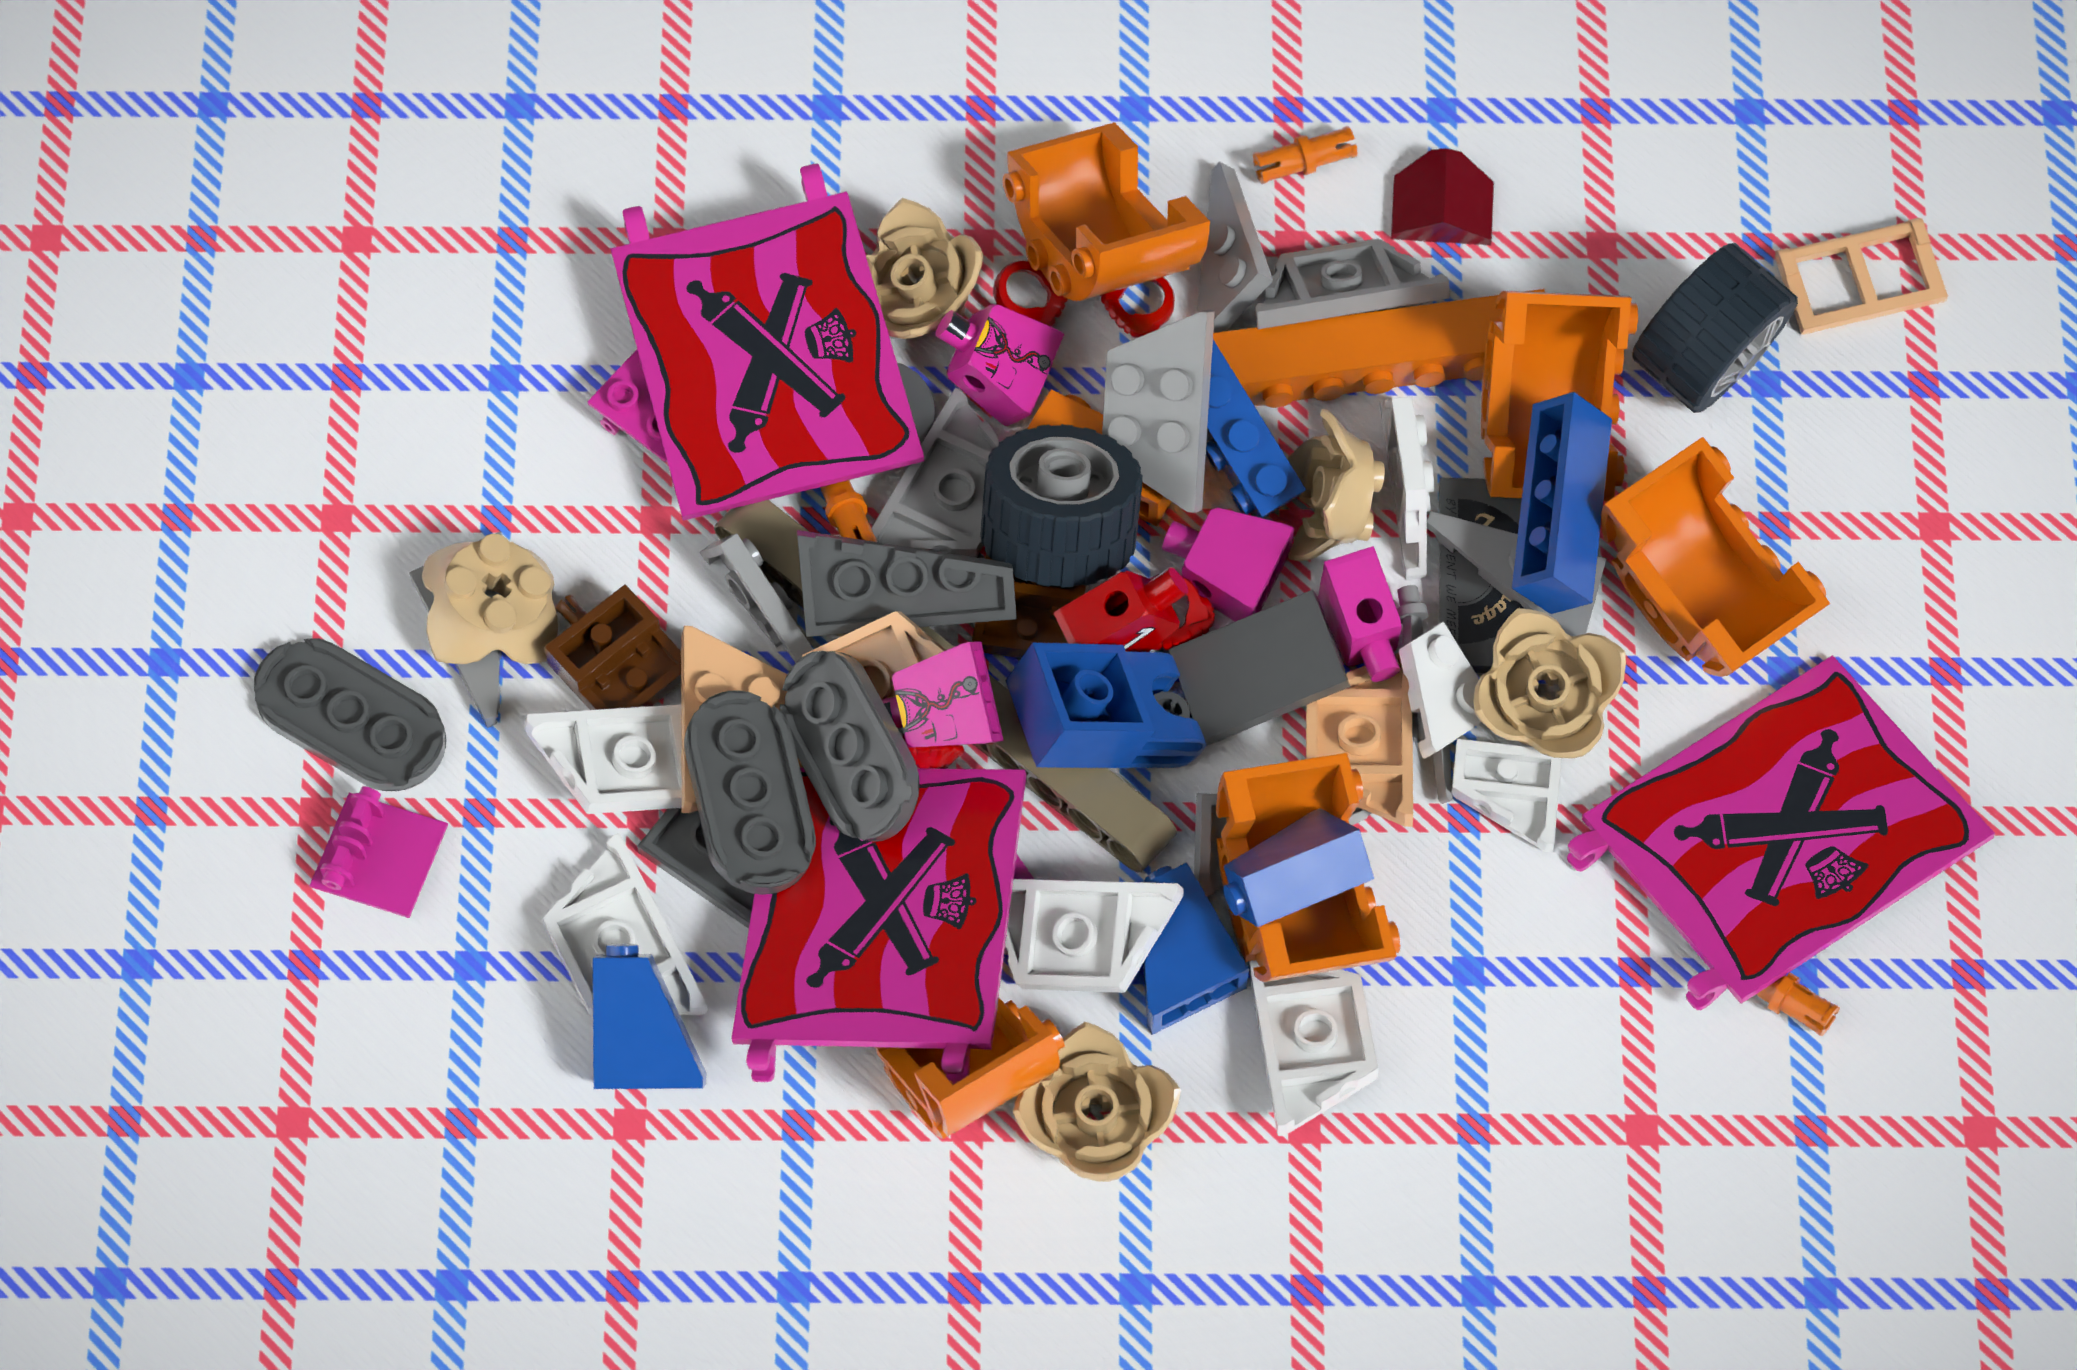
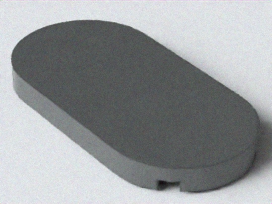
(350, 714)
(850, 746)
(749, 792)

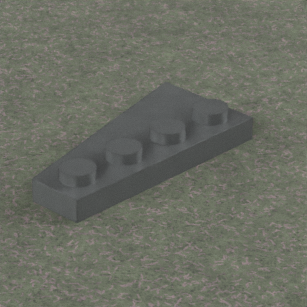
(863, 580)

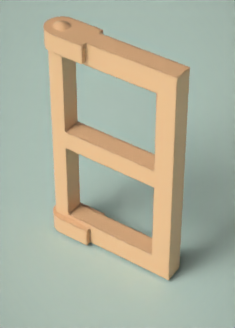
(1871, 306)

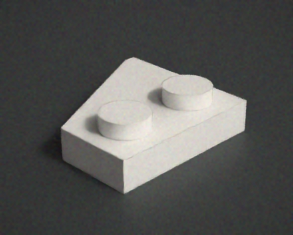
(1510, 787)

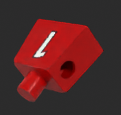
(1125, 611)

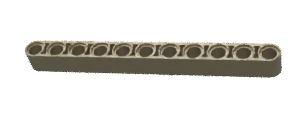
(1087, 797)

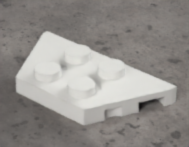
(1410, 479)
(614, 755)
(616, 907)
(1084, 932)
(1313, 1042)

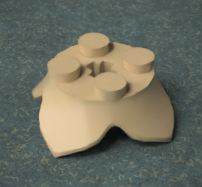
(914, 246)
(1339, 488)
(468, 623)
(1536, 648)
(1097, 1072)

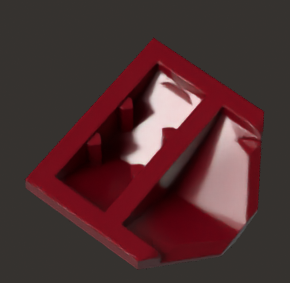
(1443, 200)

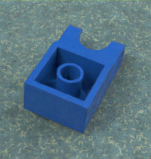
(1100, 708)

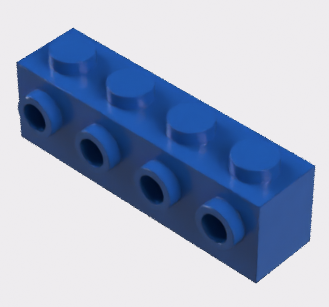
(1245, 447)
(1562, 503)

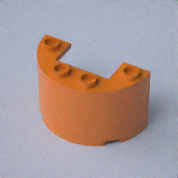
(1089, 219)
(1543, 351)
(1700, 567)
(1326, 935)
(1020, 1057)

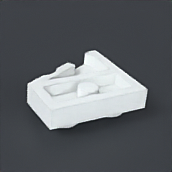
(1439, 687)

